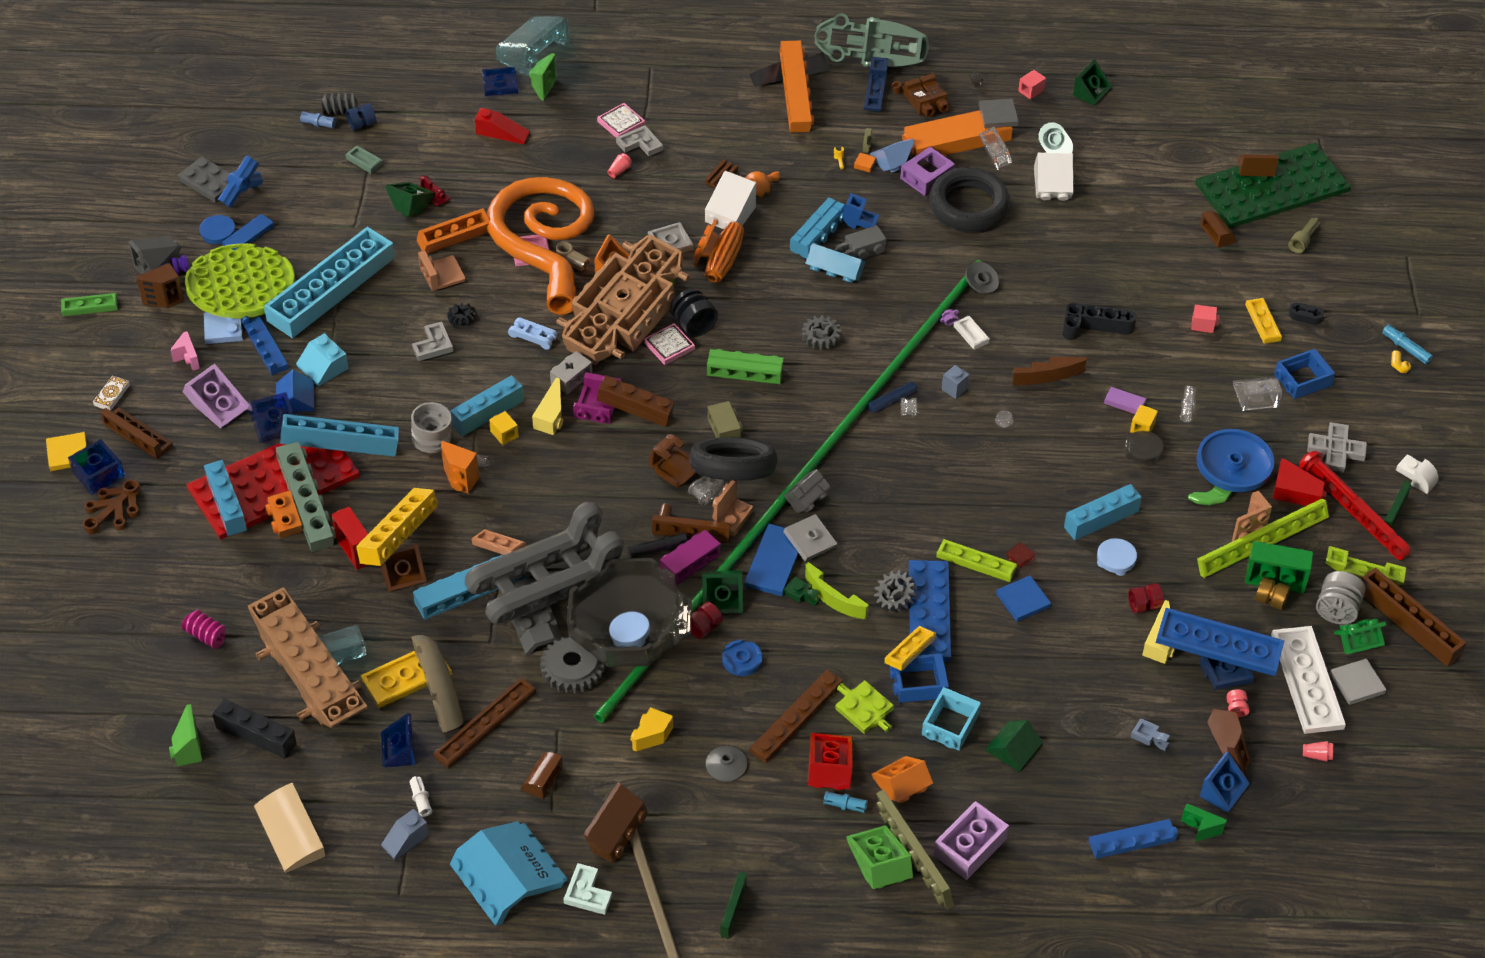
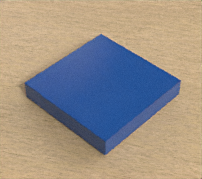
(1023, 598)

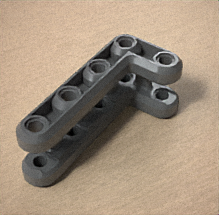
(533, 560)

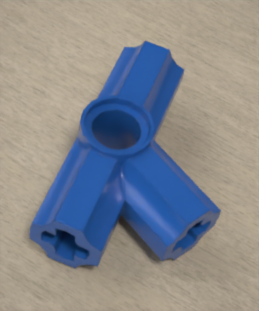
(241, 181)

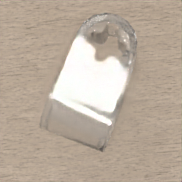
(706, 489)

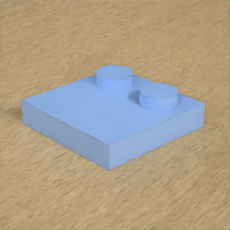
(222, 329)

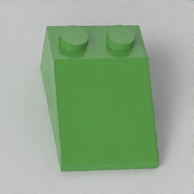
(880, 857)

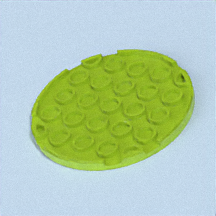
(238, 280)

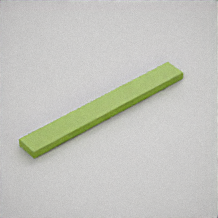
(1268, 534)

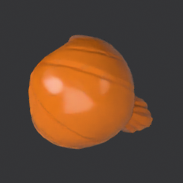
(763, 181)

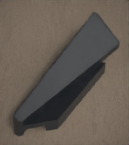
(773, 73)

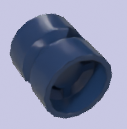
(366, 113)

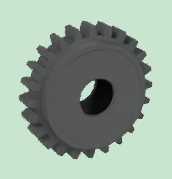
(566, 677)

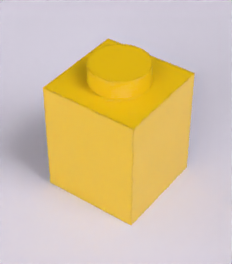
(1144, 419)
(503, 428)

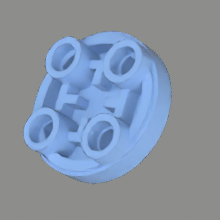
(1116, 556)
(629, 629)

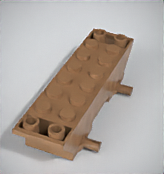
(306, 660)

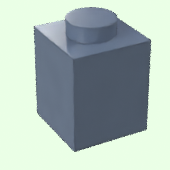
(955, 381)

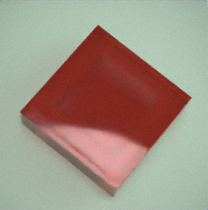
(1020, 554)

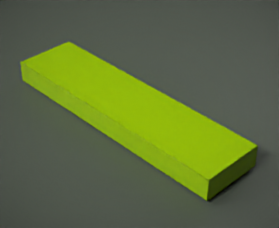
(976, 560)

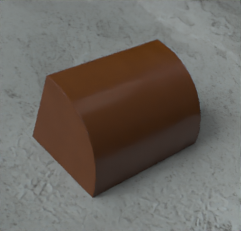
(1217, 229)
(543, 774)

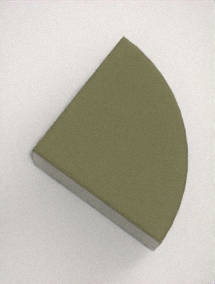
(867, 140)

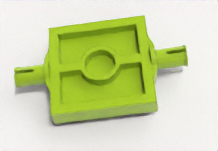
(864, 707)

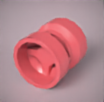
(1237, 702)

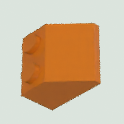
(460, 467)
(903, 778)

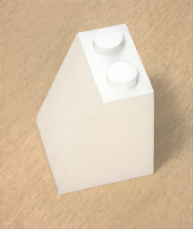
(1054, 176)
(731, 201)

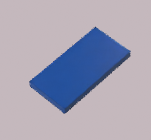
(772, 562)

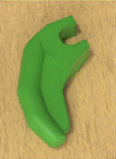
(1212, 497)

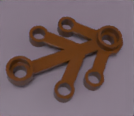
(129, 490)

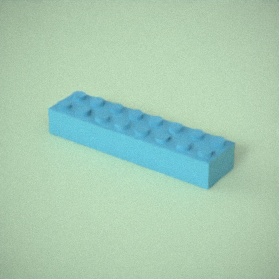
(329, 282)

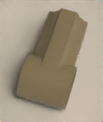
(576, 259)

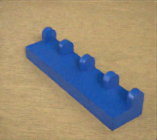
(265, 345)
(1133, 838)

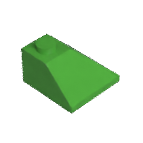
(543, 76)
(186, 740)

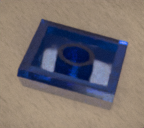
(398, 743)

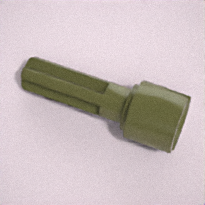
(1302, 238)

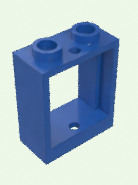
(1315, 362)
(921, 663)

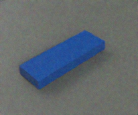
(250, 231)

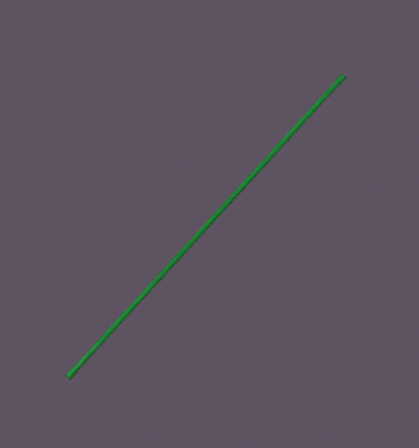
(609, 706)

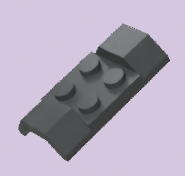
(536, 627)

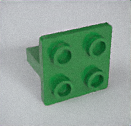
(1361, 636)

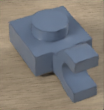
(1148, 733)

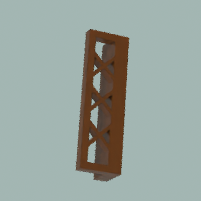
(136, 436)

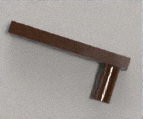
(666, 525)

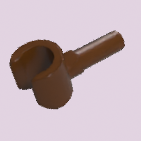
(897, 87)

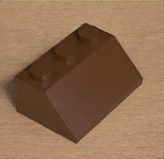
(615, 823)

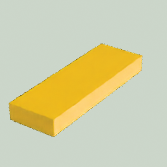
(1263, 320)
(910, 648)

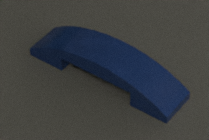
(876, 84)

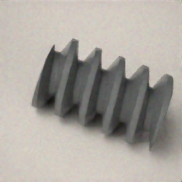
(339, 103)

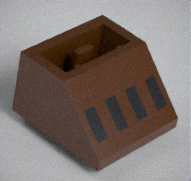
(160, 287)

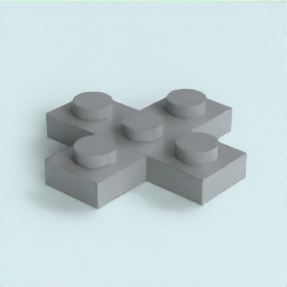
(1337, 446)

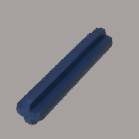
(892, 397)

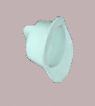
(1055, 139)

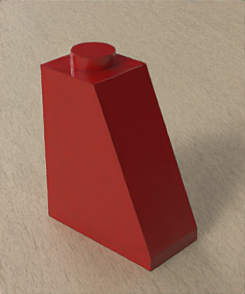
(1297, 485)

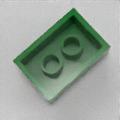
(1280, 564)

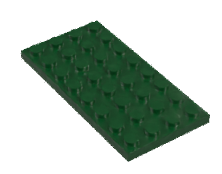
(1300, 179)

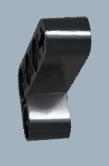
(1098, 319)

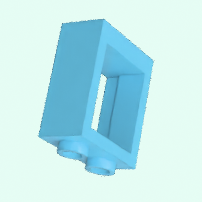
(957, 703)

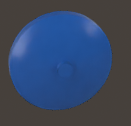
(1235, 460)

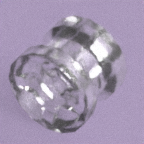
(908, 406)

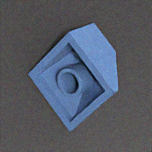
(893, 155)

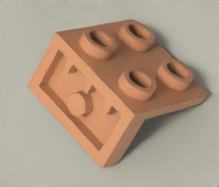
(440, 272)
(730, 509)
(1256, 517)

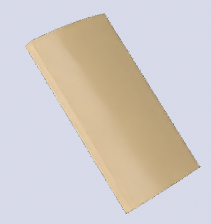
(289, 828)

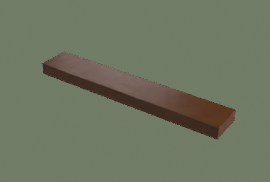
(484, 723)

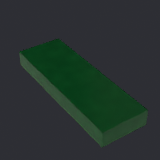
(1398, 503)
(733, 905)

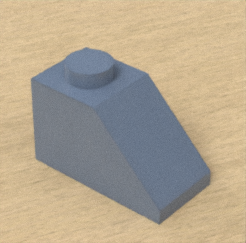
(405, 834)

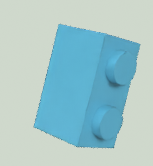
(322, 360)

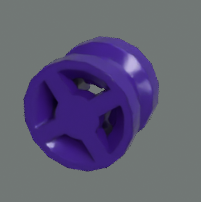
(180, 264)

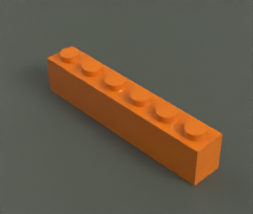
(795, 86)

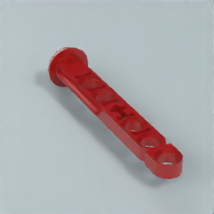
(1314, 465)

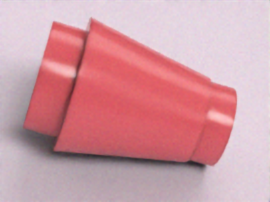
(619, 165)
(1320, 751)

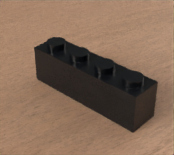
(254, 728)

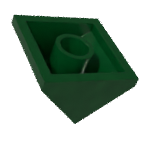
(1091, 83)
(1015, 744)

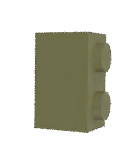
(724, 420)

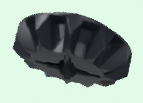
(459, 319)

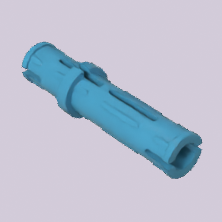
(1401, 340)

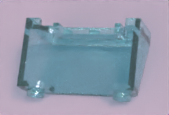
(531, 38)

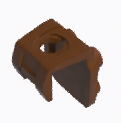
(670, 462)

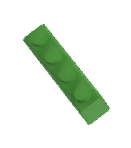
(745, 366)

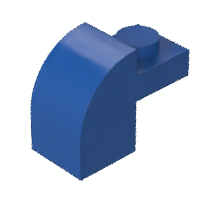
(855, 214)

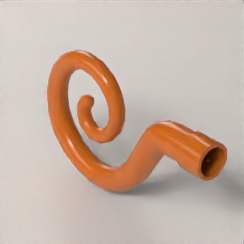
(561, 275)

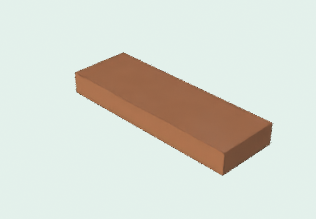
(497, 542)

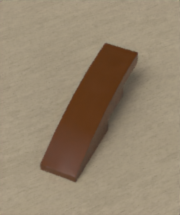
(1045, 372)

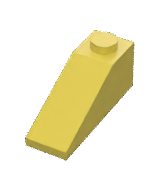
(548, 414)
(1154, 650)

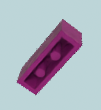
(691, 556)

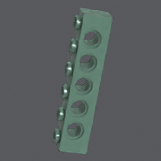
(316, 538)

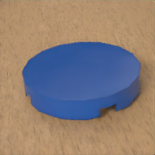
(217, 229)
(742, 658)

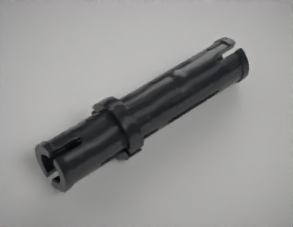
(664, 543)

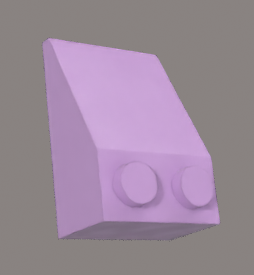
(215, 396)

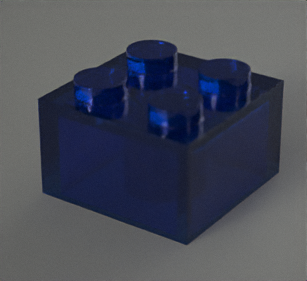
(268, 415)
(96, 466)

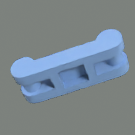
(533, 332)

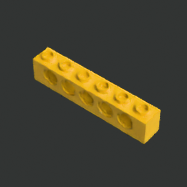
(396, 526)

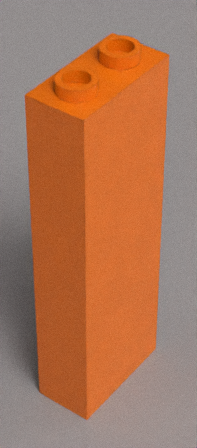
(951, 134)

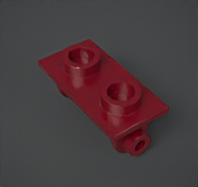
(440, 196)

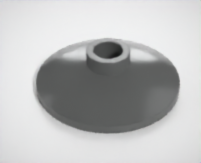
(982, 277)
(726, 770)

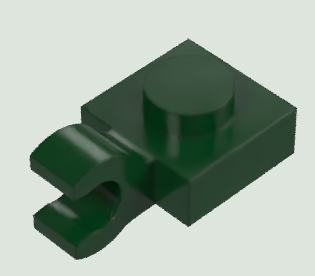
(801, 590)

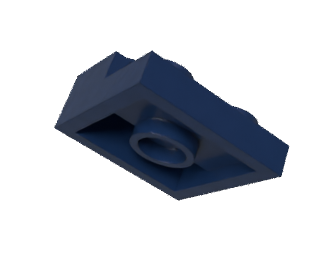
(1224, 674)

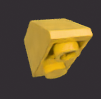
(653, 730)

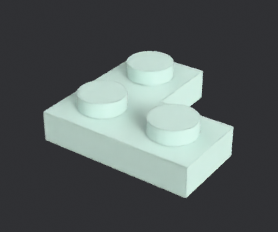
(583, 894)

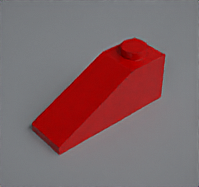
(498, 126)

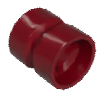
(1142, 599)
(705, 619)

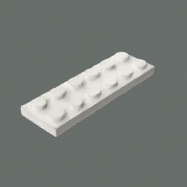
(1309, 681)

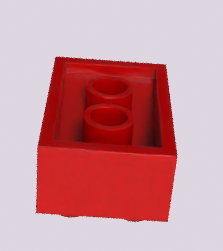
(830, 761)

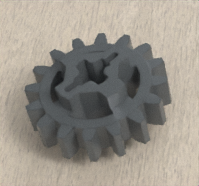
(821, 332)
(896, 592)

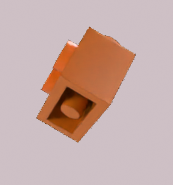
(284, 514)

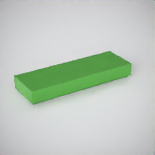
(89, 304)

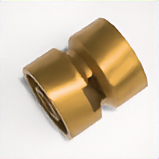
(1273, 593)

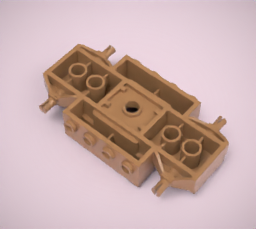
(605, 318)

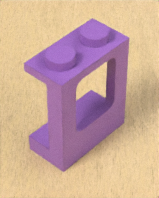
(920, 178)

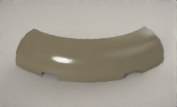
(438, 682)

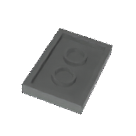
(205, 178)

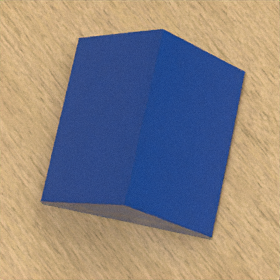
(299, 391)
(1224, 784)

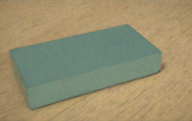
(364, 159)

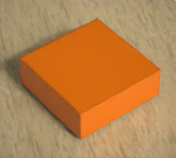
(864, 162)

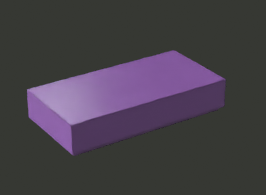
(1124, 400)

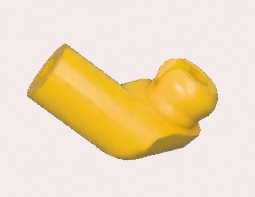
(1396, 362)

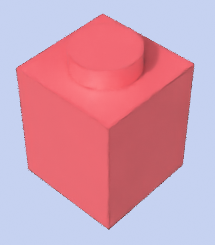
(1032, 84)
(1204, 318)

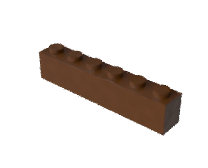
(1412, 617)

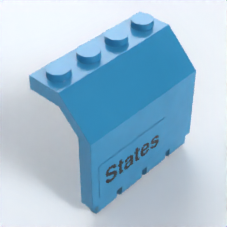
(504, 867)

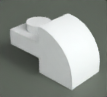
(1423, 474)

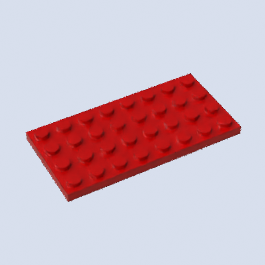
(261, 477)

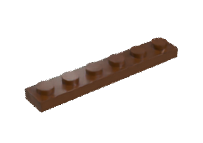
(795, 716)

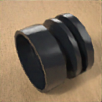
(694, 312)

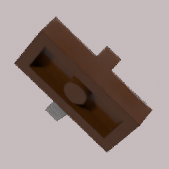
(1229, 736)

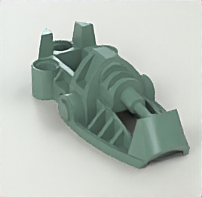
(874, 42)

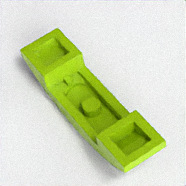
(1339, 561)
(852, 607)

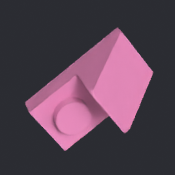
(184, 350)

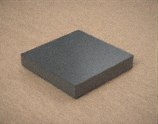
(998, 113)

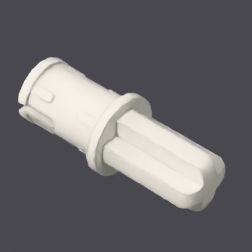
(420, 796)

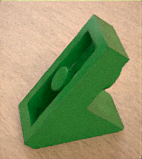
(1208, 823)

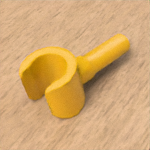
(839, 155)

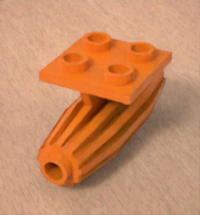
(719, 249)

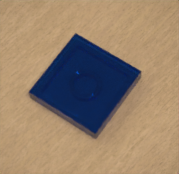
(500, 81)

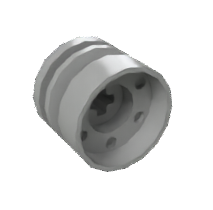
(430, 427)
(1340, 597)

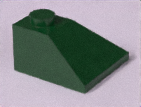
(409, 197)
(724, 590)

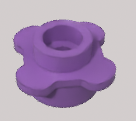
(949, 317)

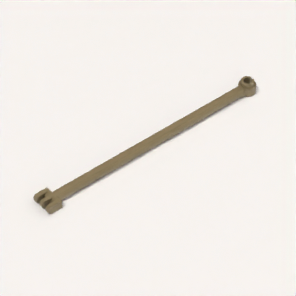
(654, 896)

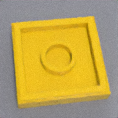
(62, 447)

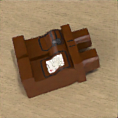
(926, 95)

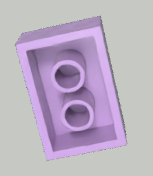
(970, 840)

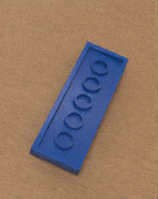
(931, 604)
(1220, 641)

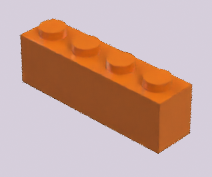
(453, 231)

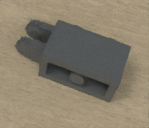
(863, 243)

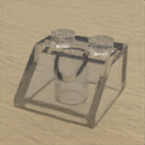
(1258, 393)

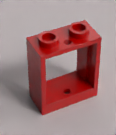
(349, 534)

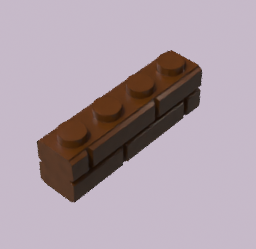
(635, 401)

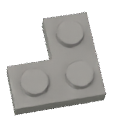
(640, 137)
(436, 344)

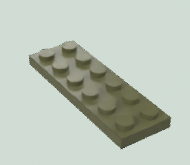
(920, 859)

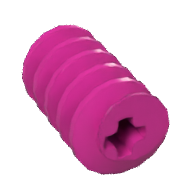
(204, 629)

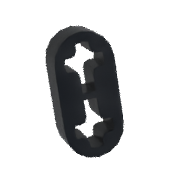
(1306, 313)

